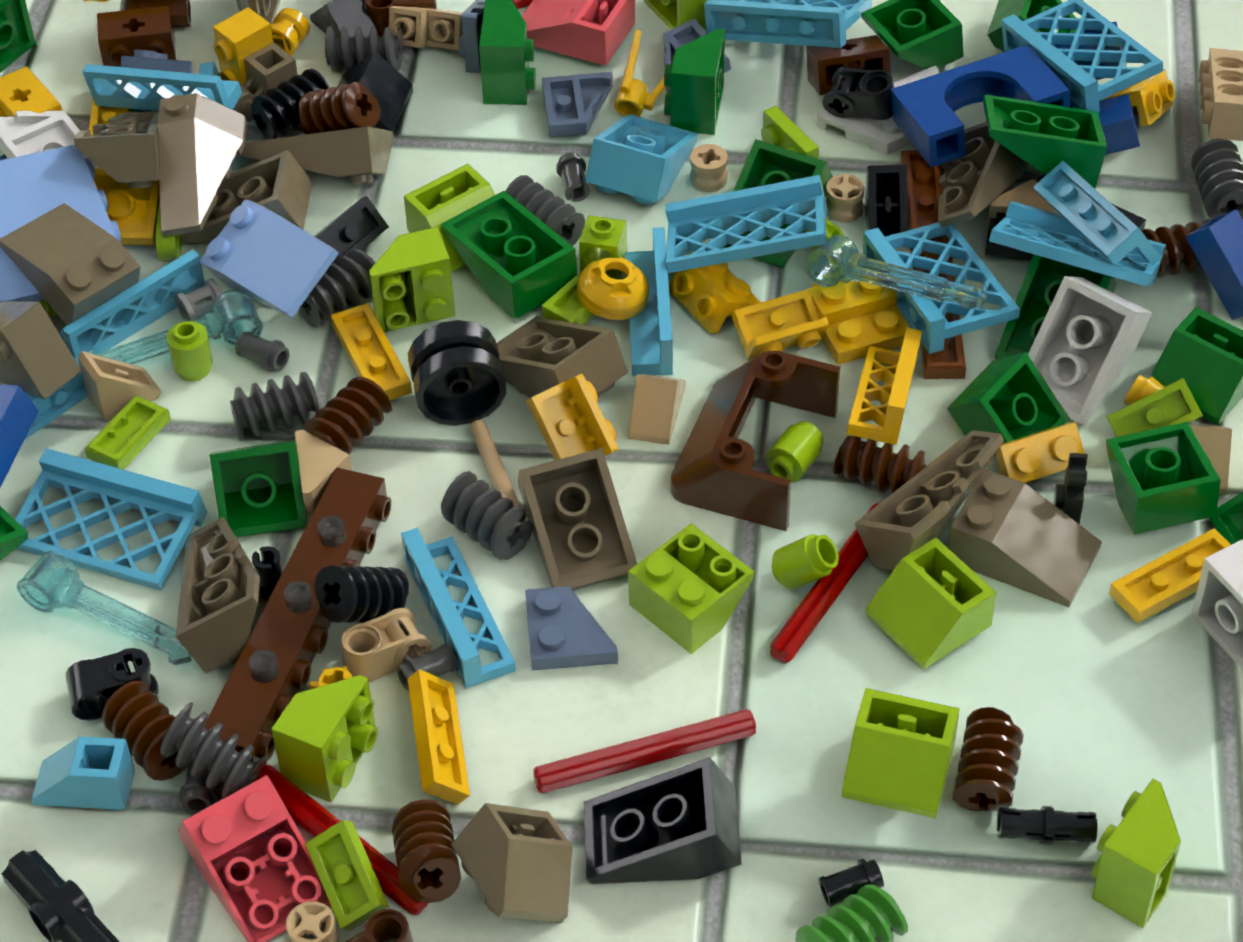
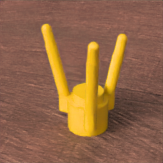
(633, 93)

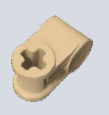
(381, 644)

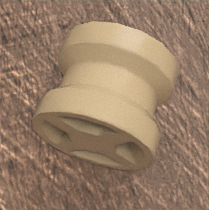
(708, 167)
(844, 198)
(311, 919)

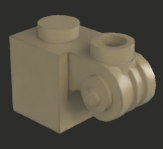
(264, 71)

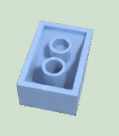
(268, 258)

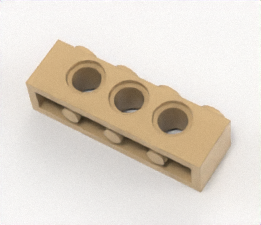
(1222, 93)

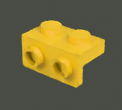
(1150, 97)
(711, 294)
(779, 324)
(572, 419)

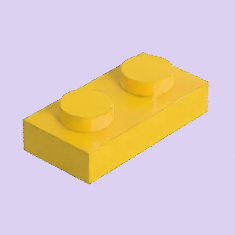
(1039, 453)

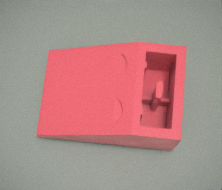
(580, 27)
(253, 859)

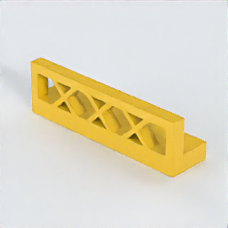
(892, 396)

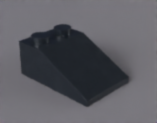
(664, 828)

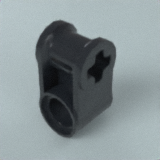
(863, 91)
(96, 680)

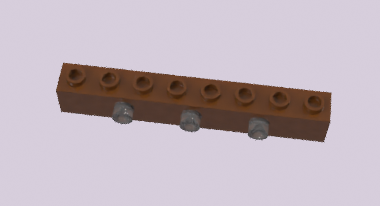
(292, 624)

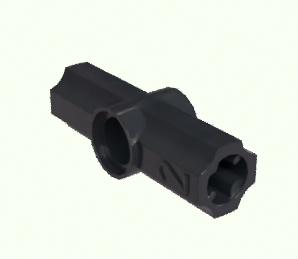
(54, 905)

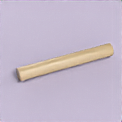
(493, 461)

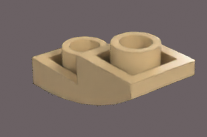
(426, 26)

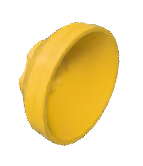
(613, 297)

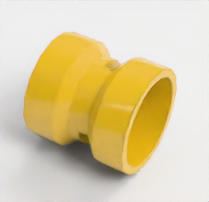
(289, 29)

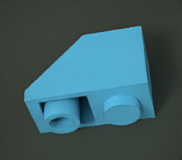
(86, 775)

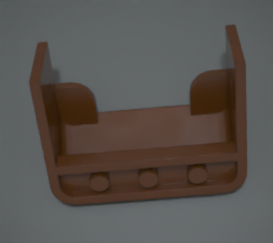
(718, 466)

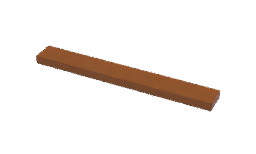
(923, 202)

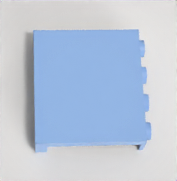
(35, 186)

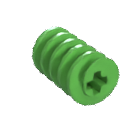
(858, 919)

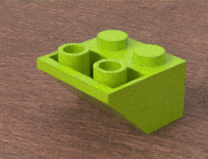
(443, 200)
(413, 281)
(689, 587)
(932, 603)
(325, 736)
(900, 753)
(1137, 856)

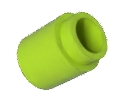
(190, 350)
(795, 451)
(804, 561)

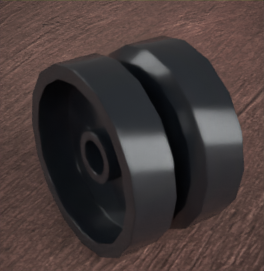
(456, 372)

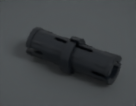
(1046, 825)

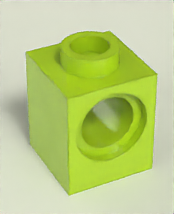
(602, 239)

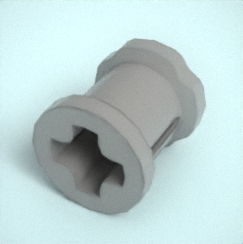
(187, 302)

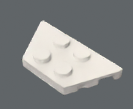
(36, 133)
(879, 135)

